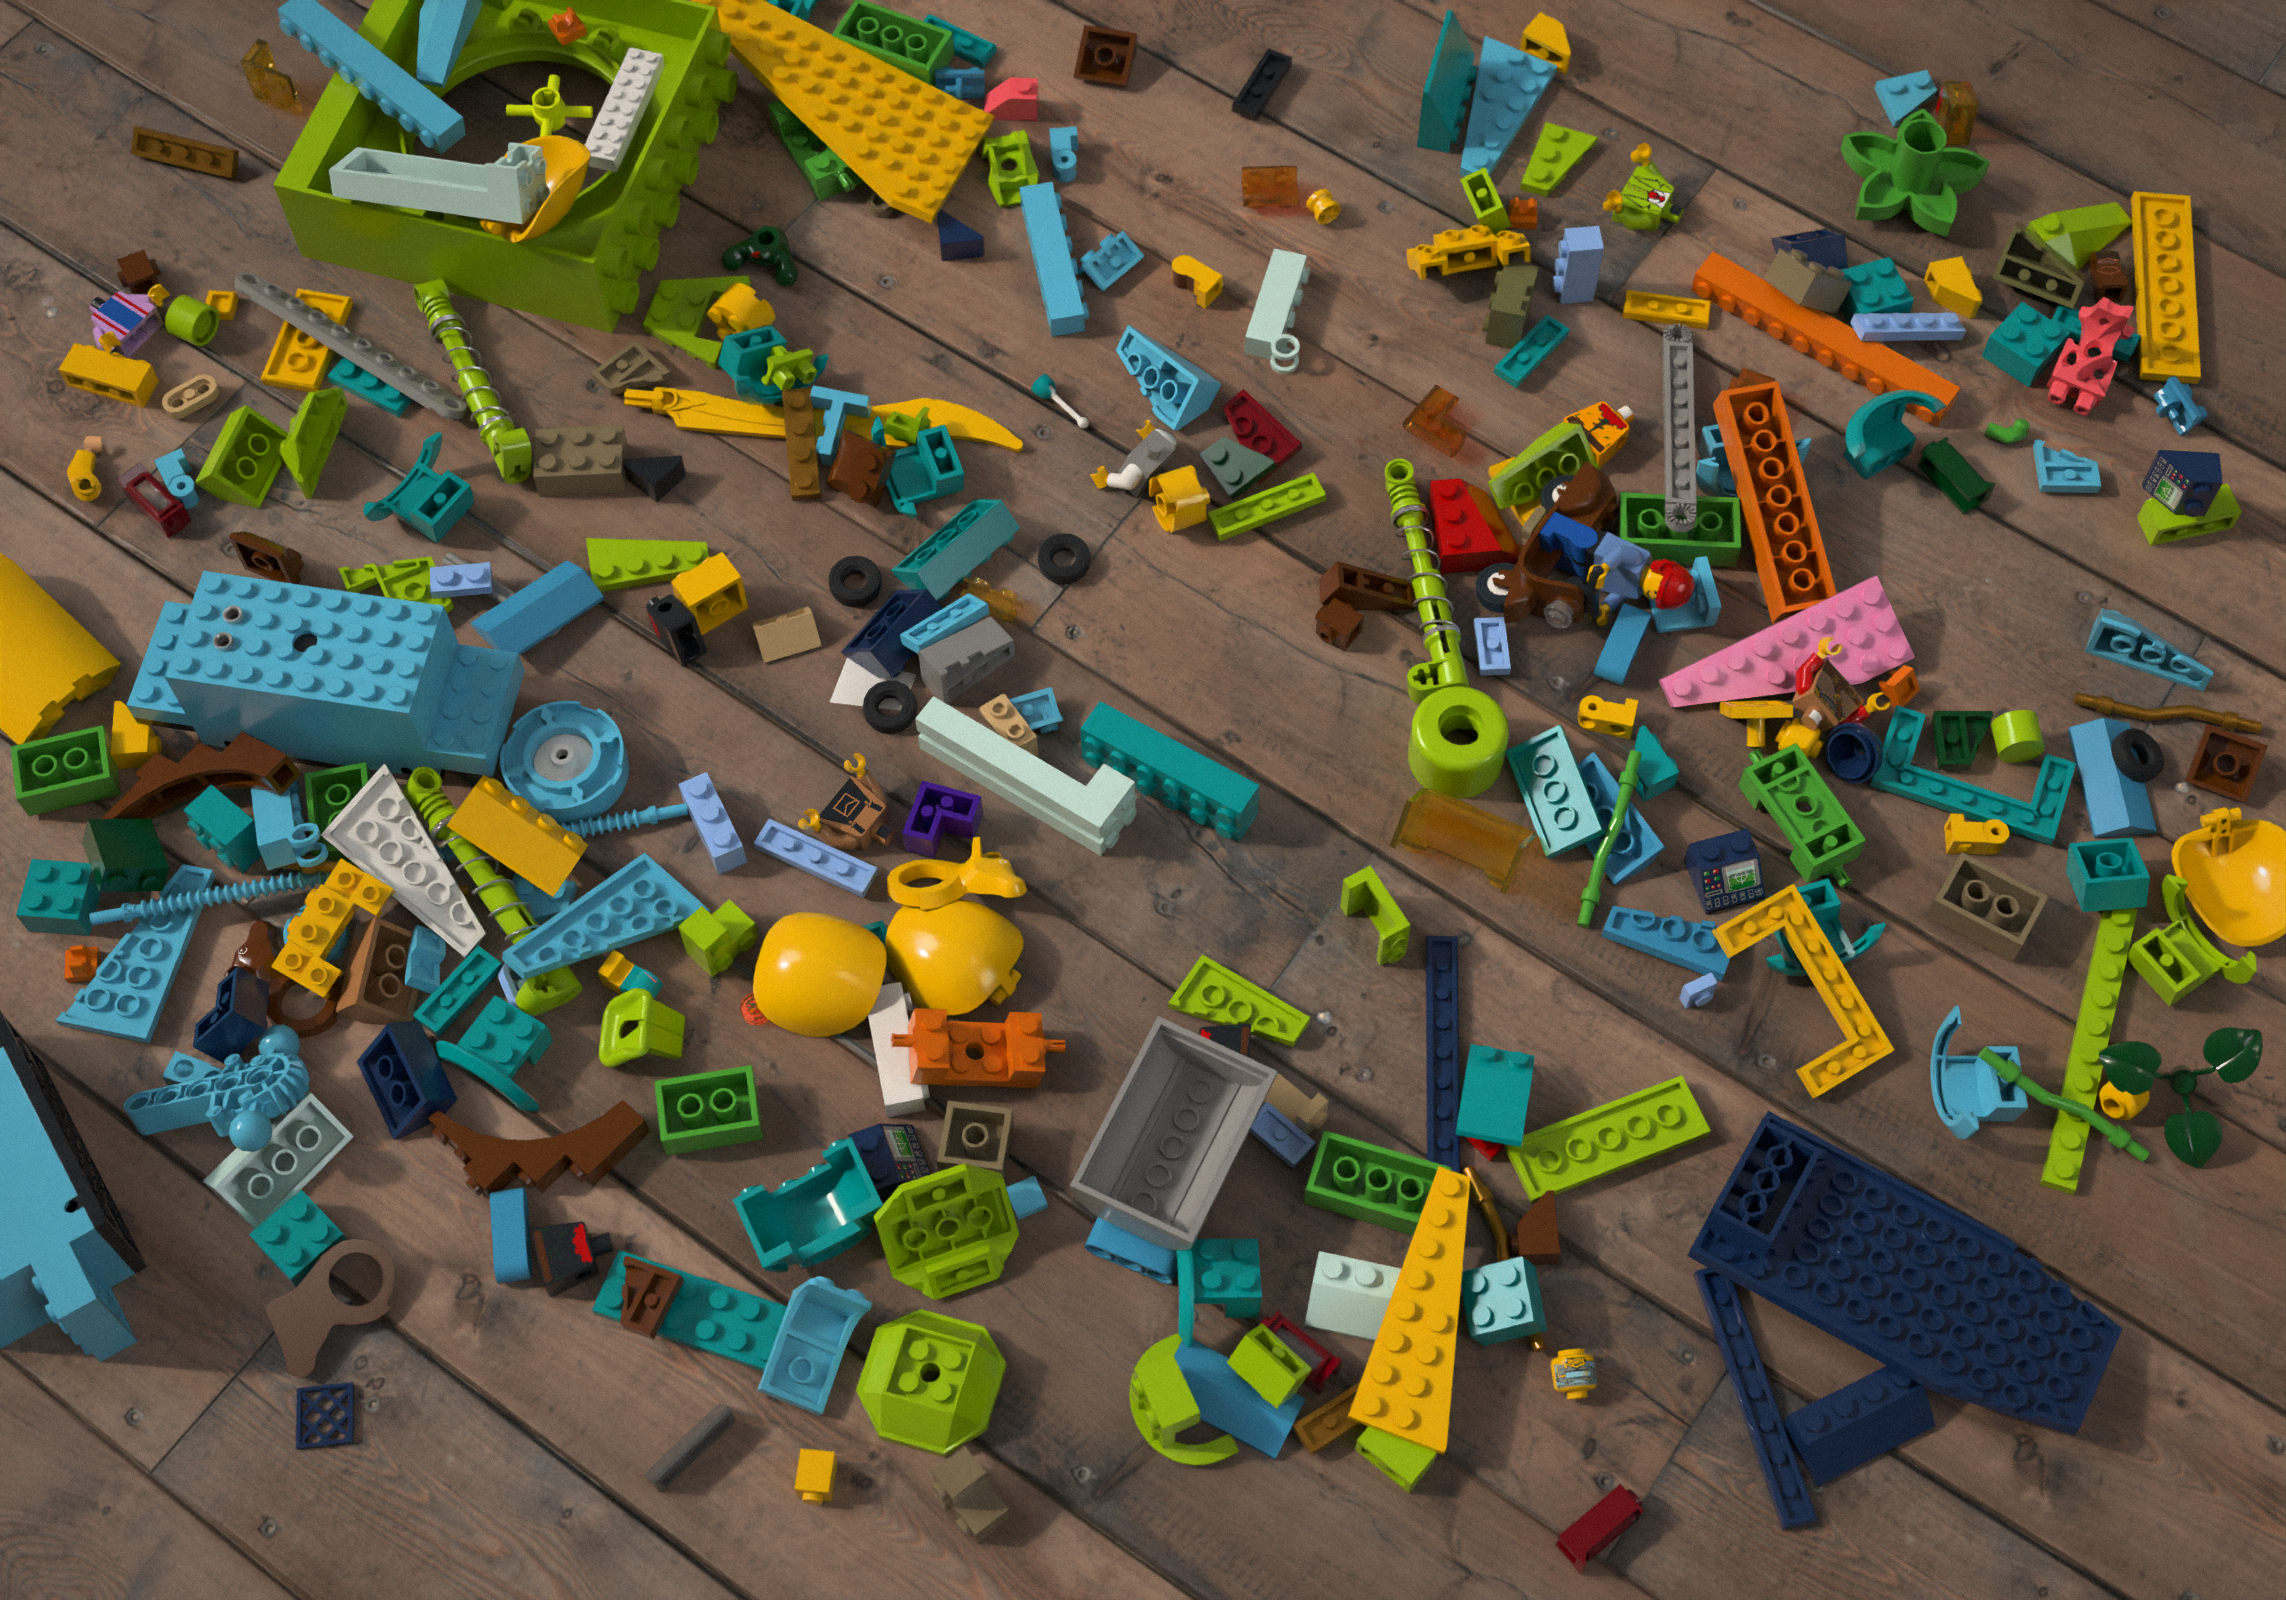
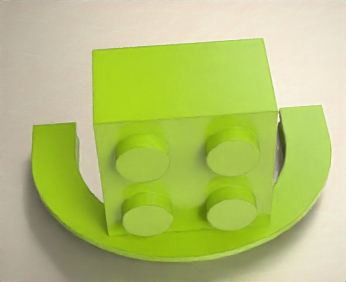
(2179, 955)
(1165, 1406)

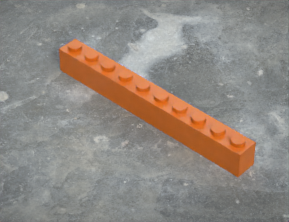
(1819, 335)

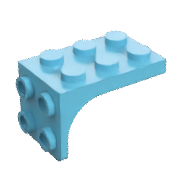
(812, 1343)

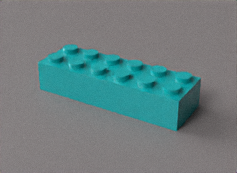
(1170, 771)

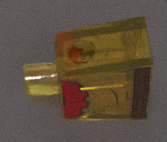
(1958, 103)

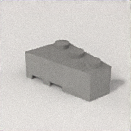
(964, 658)

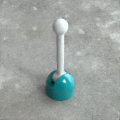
(1045, 388)

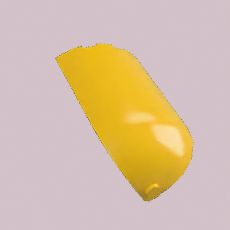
(42, 657)

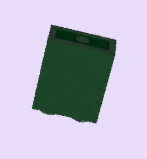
(125, 855)

